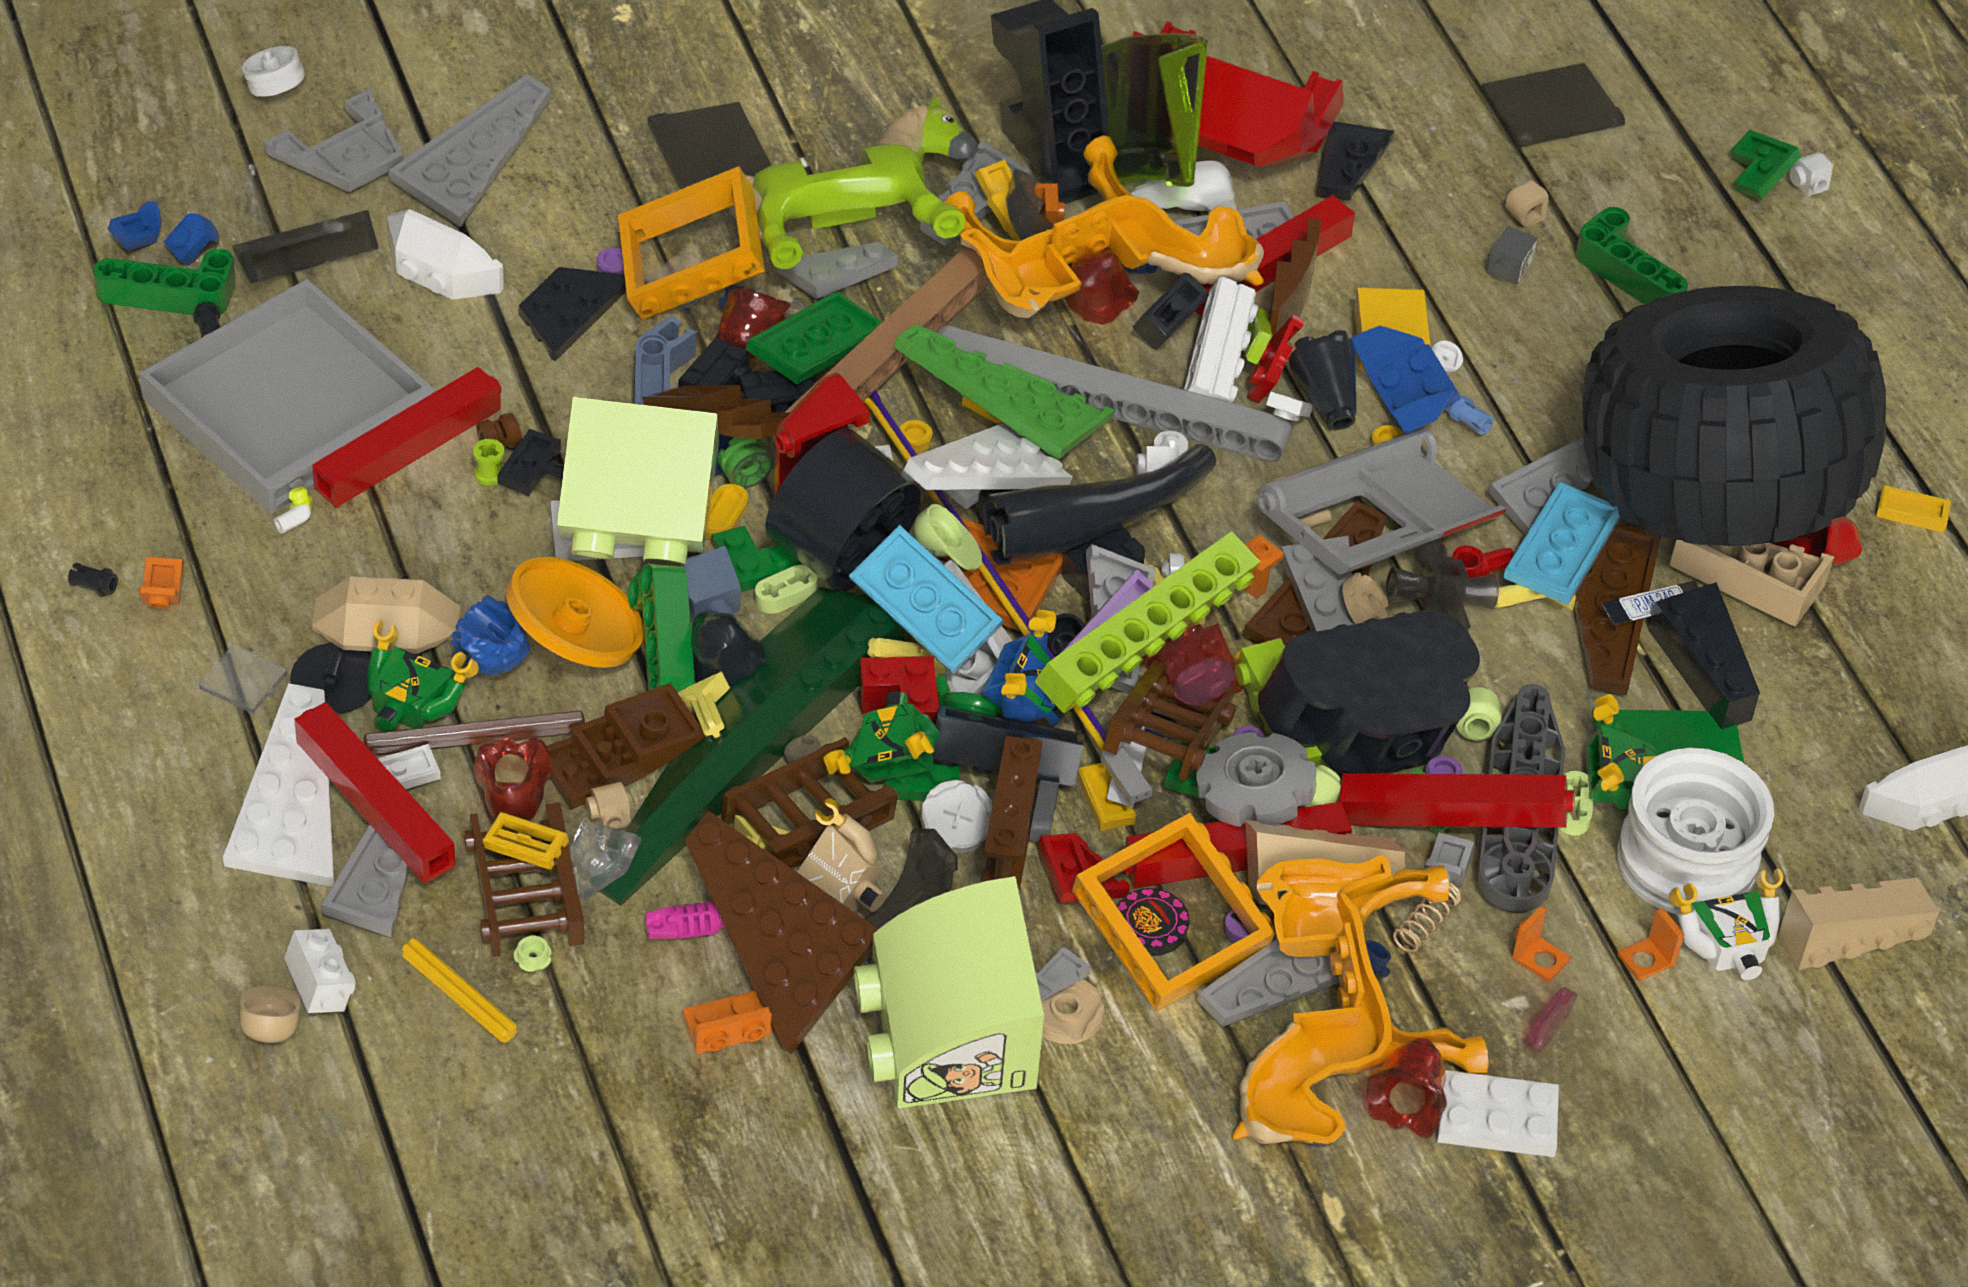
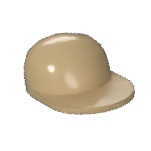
(269, 1013)

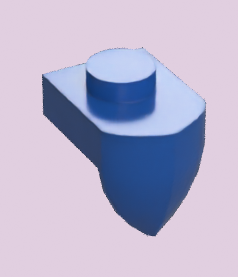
(137, 228)
(191, 237)

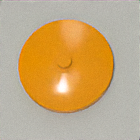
(574, 612)

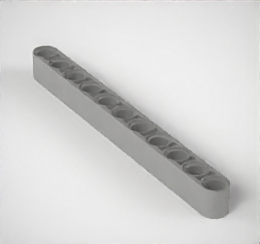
(1141, 400)

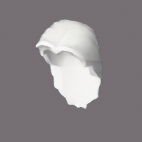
(1211, 189)

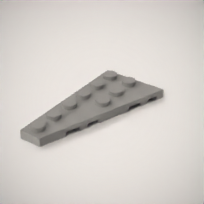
(466, 158)

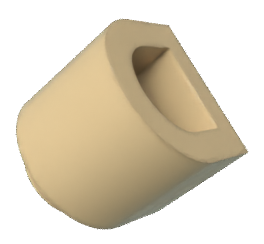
(1528, 203)
(609, 805)

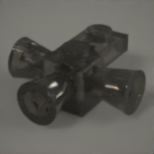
(1442, 584)

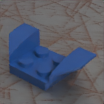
(1405, 376)

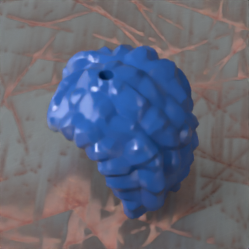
(491, 637)

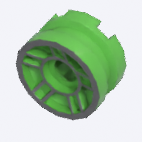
(745, 461)

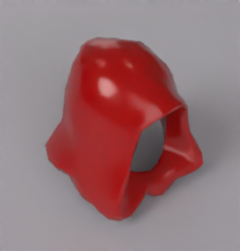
(1838, 540)

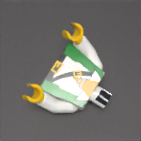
(1731, 928)

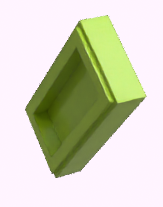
(1260, 336)

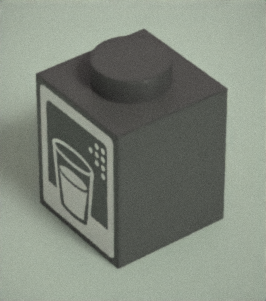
(1512, 255)

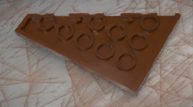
(784, 927)

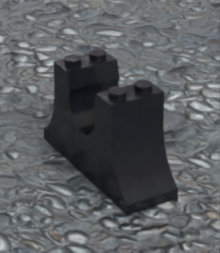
(1061, 90)

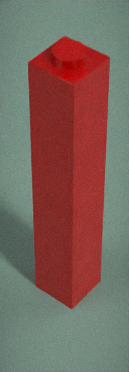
(1277, 243)
(406, 437)
(375, 792)
(1457, 800)
(1180, 864)

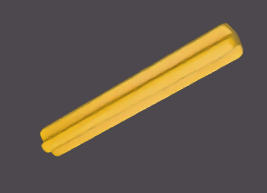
(459, 990)

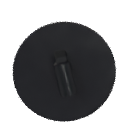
(337, 672)

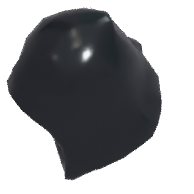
(725, 646)

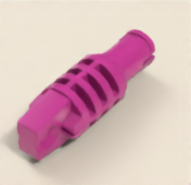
(683, 921)

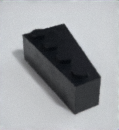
(1707, 653)

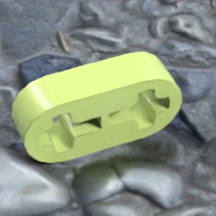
(785, 588)
(1582, 804)

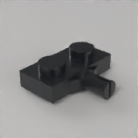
(531, 462)

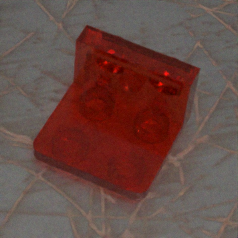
(1190, 650)

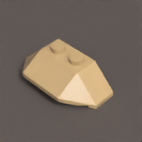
(416, 608)

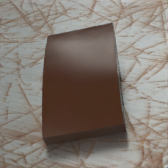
(1294, 278)
(735, 415)
(623, 744)

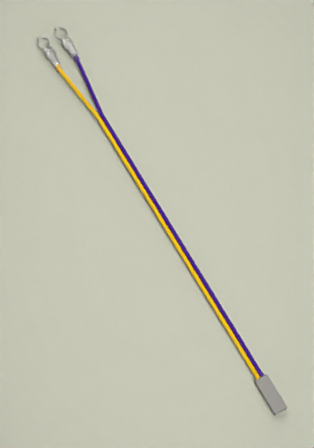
(1119, 766)

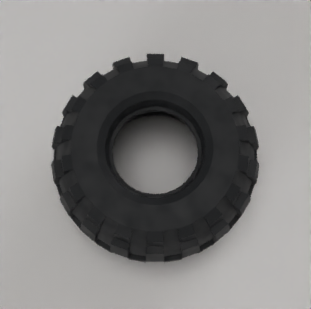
(1734, 415)

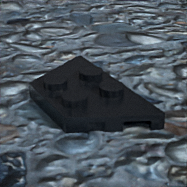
(569, 305)

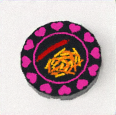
(1156, 919)

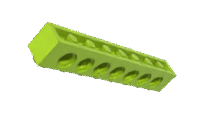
(1147, 623)

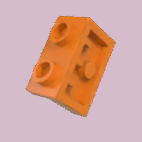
(727, 1022)

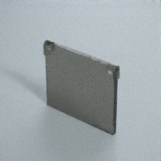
(1552, 104)
(708, 142)

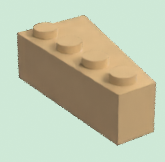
(1762, 575)
(1279, 843)
(1855, 921)

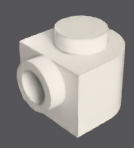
(1812, 174)
(1154, 457)

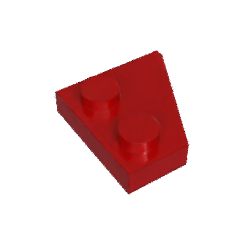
(1270, 366)
(1065, 858)

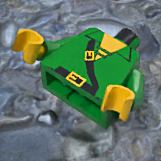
(411, 687)
(889, 743)
(1614, 756)

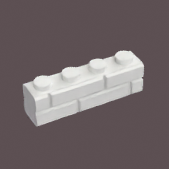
(1221, 340)

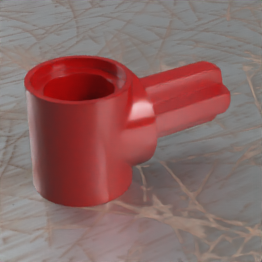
(1482, 563)

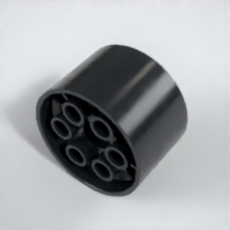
(841, 506)

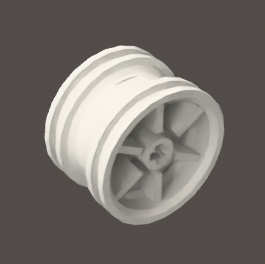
(1709, 829)

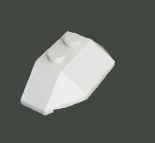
(441, 257)
(1921, 792)

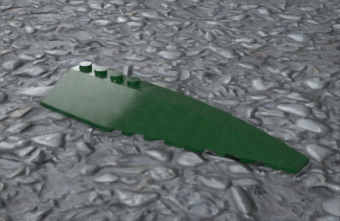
(805, 675)

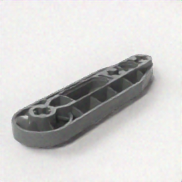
(1511, 857)

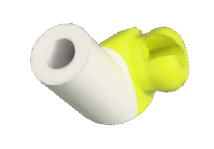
(299, 510)

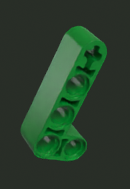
(1607, 252)
(166, 286)
(664, 599)

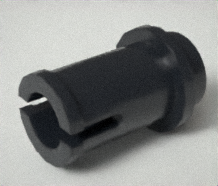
(207, 317)
(101, 581)

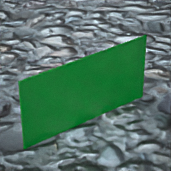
(1679, 730)

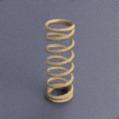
(1451, 903)

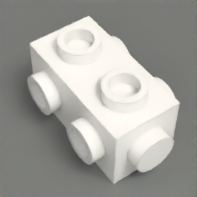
(319, 970)

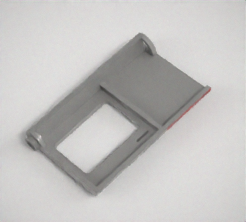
(1396, 480)

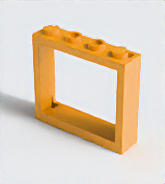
(680, 209)
(1127, 945)

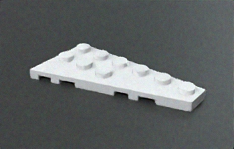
(987, 461)
(287, 807)

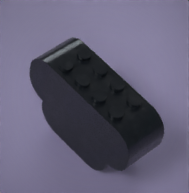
(1373, 690)

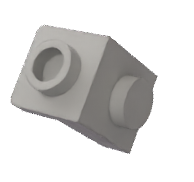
(1454, 855)

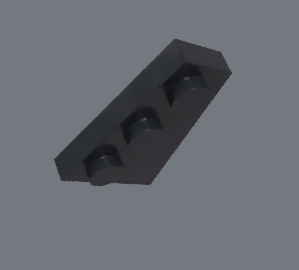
(1350, 157)

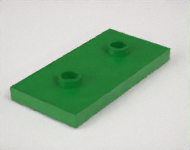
(813, 337)

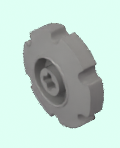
(1256, 779)

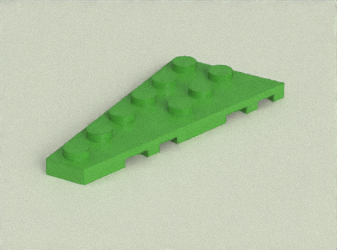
(1007, 392)

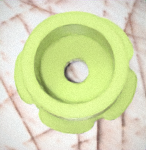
(536, 947)

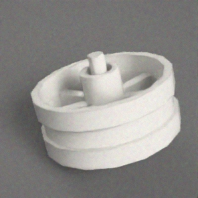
(273, 71)

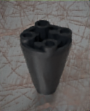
(1328, 376)

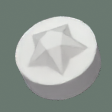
(1448, 355)
(1172, 439)
(1173, 563)

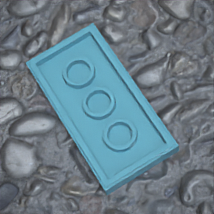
(1562, 543)
(926, 599)

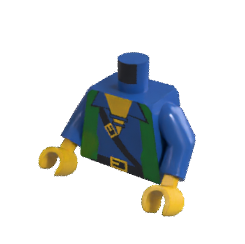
(1016, 669)

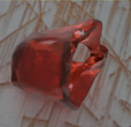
(1103, 289)
(749, 314)
(514, 798)
(1417, 1065)

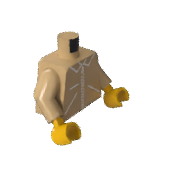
(845, 862)

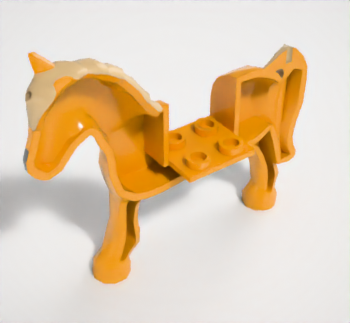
(1139, 232)
(1326, 916)

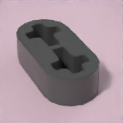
(1044, 810)

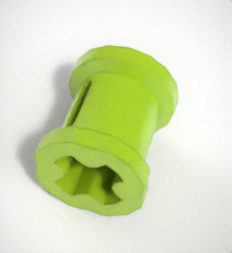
(488, 456)

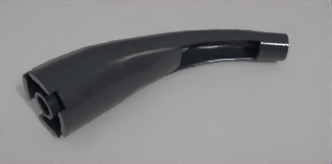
(1061, 517)

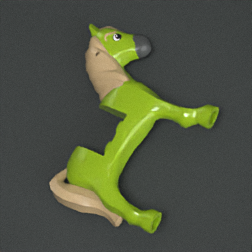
(887, 176)

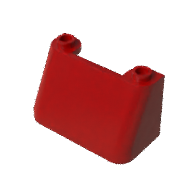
(822, 411)

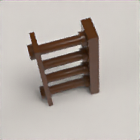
(1146, 699)
(1012, 810)
(792, 848)
(560, 889)

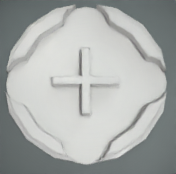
(958, 814)

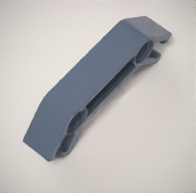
(660, 354)

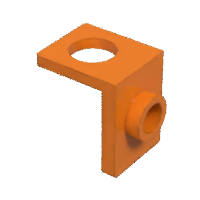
(1530, 943)
(1662, 944)

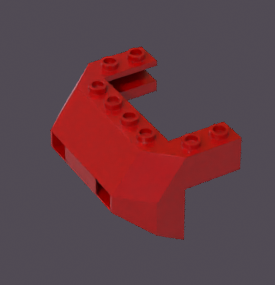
(1262, 116)

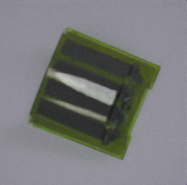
(1155, 105)

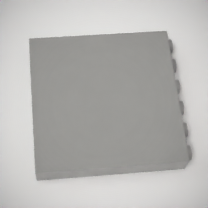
(281, 391)

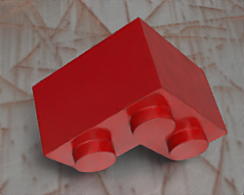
(908, 675)

